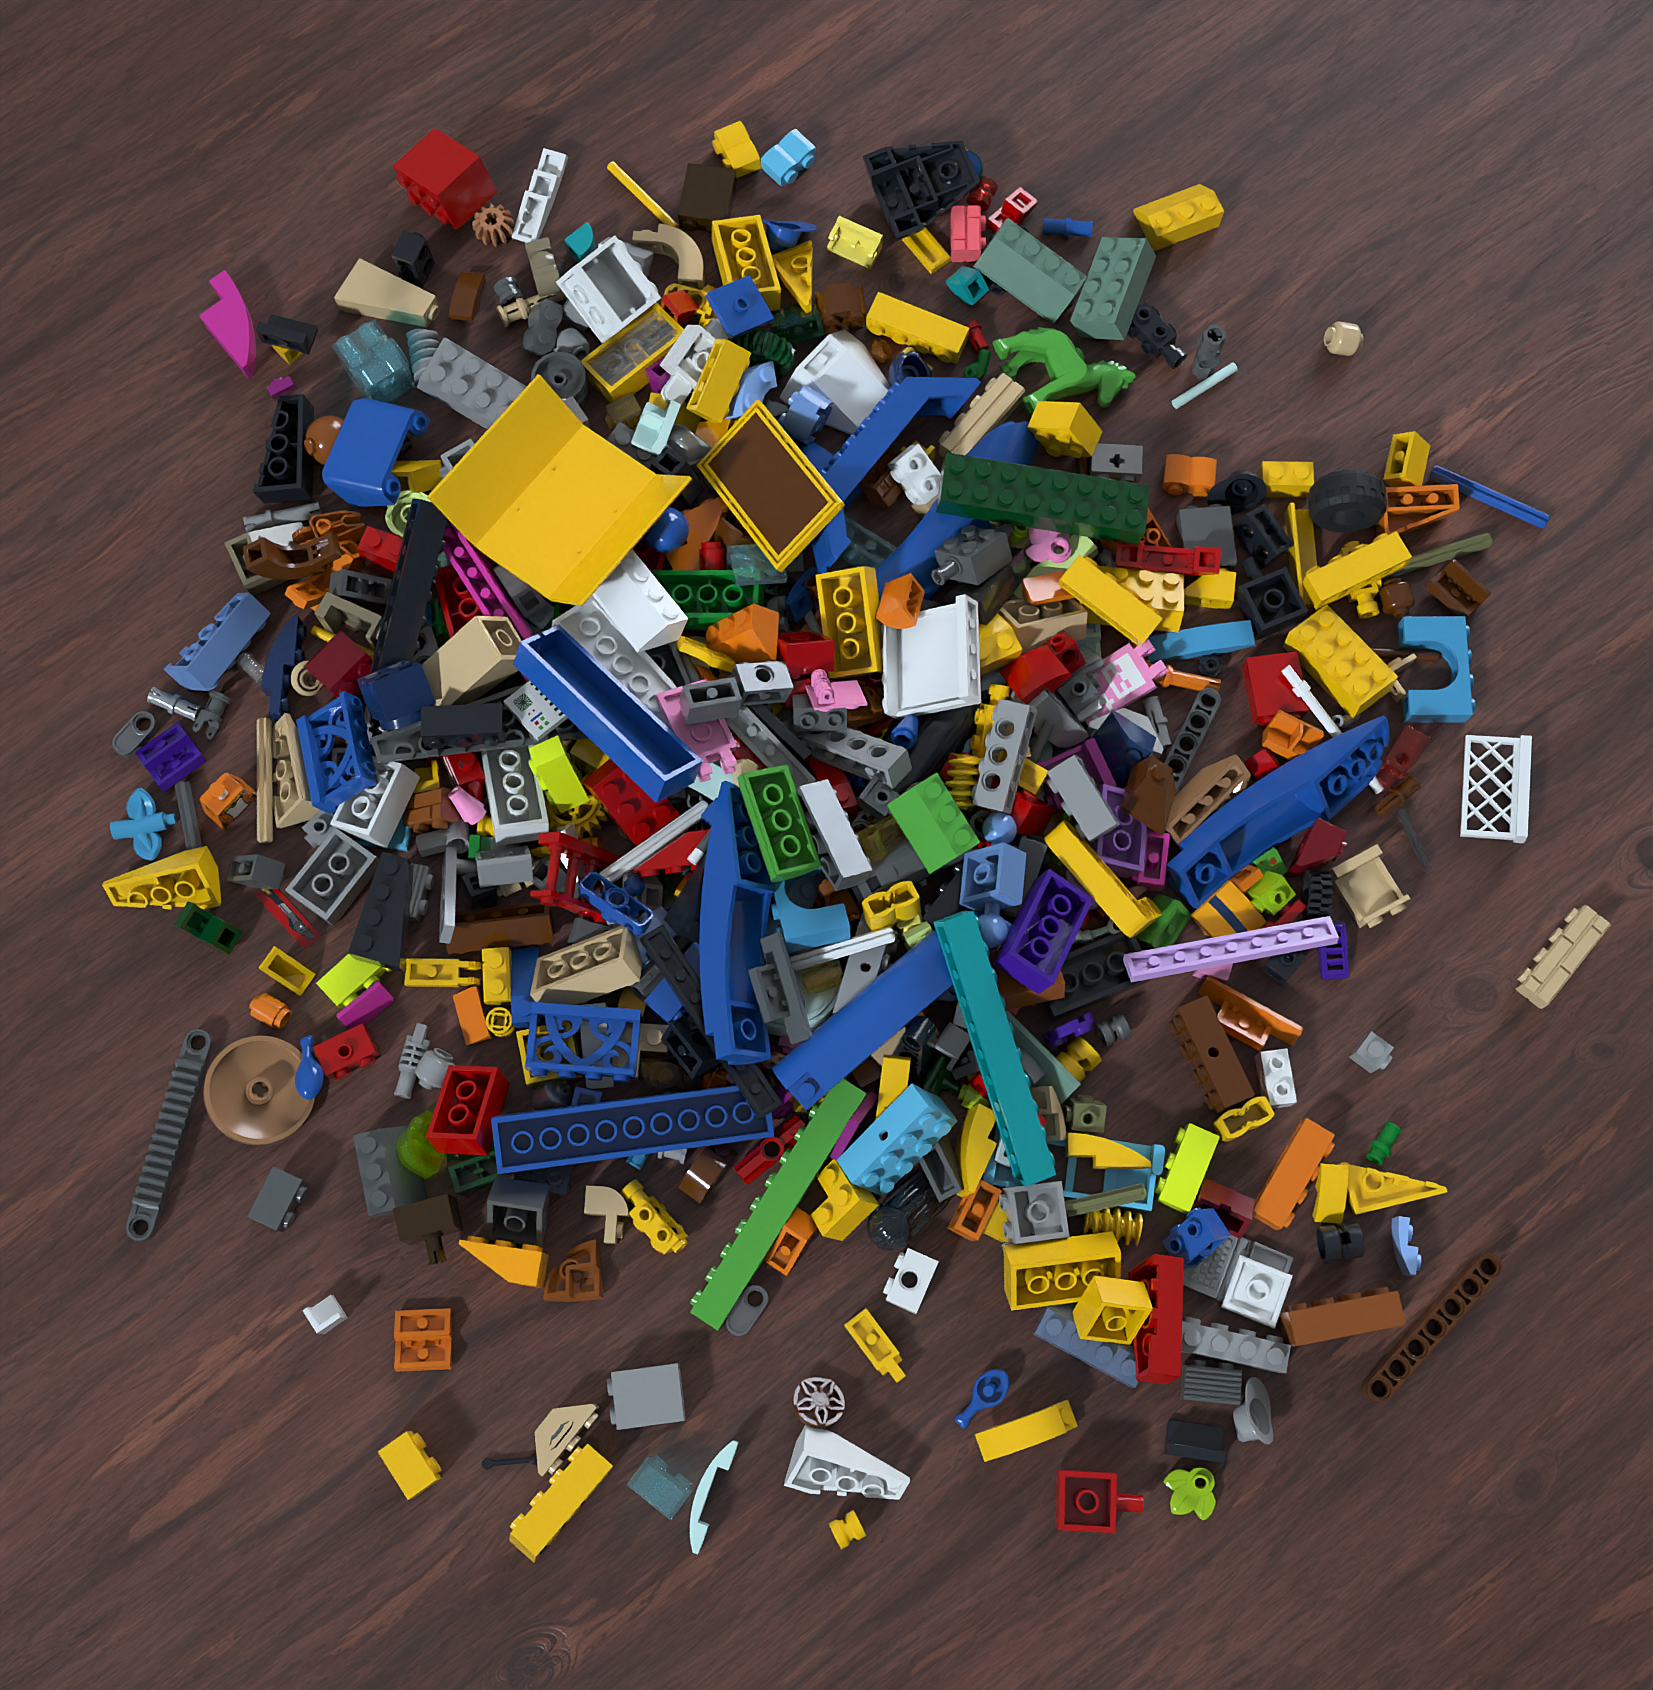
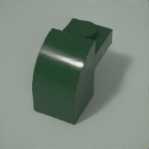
(208, 928)

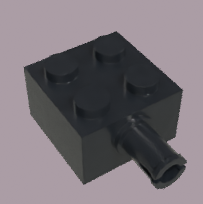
(1269, 600)

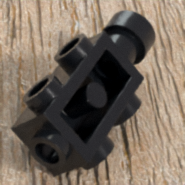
(1151, 343)

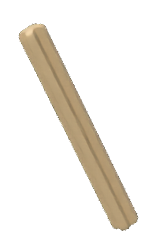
(264, 781)

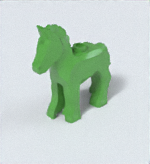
(1064, 365)

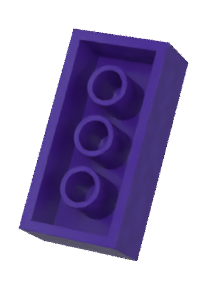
(1043, 931)

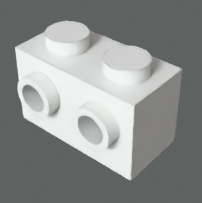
(916, 474)

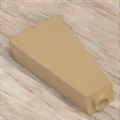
(385, 296)

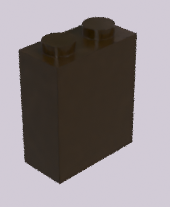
(706, 196)

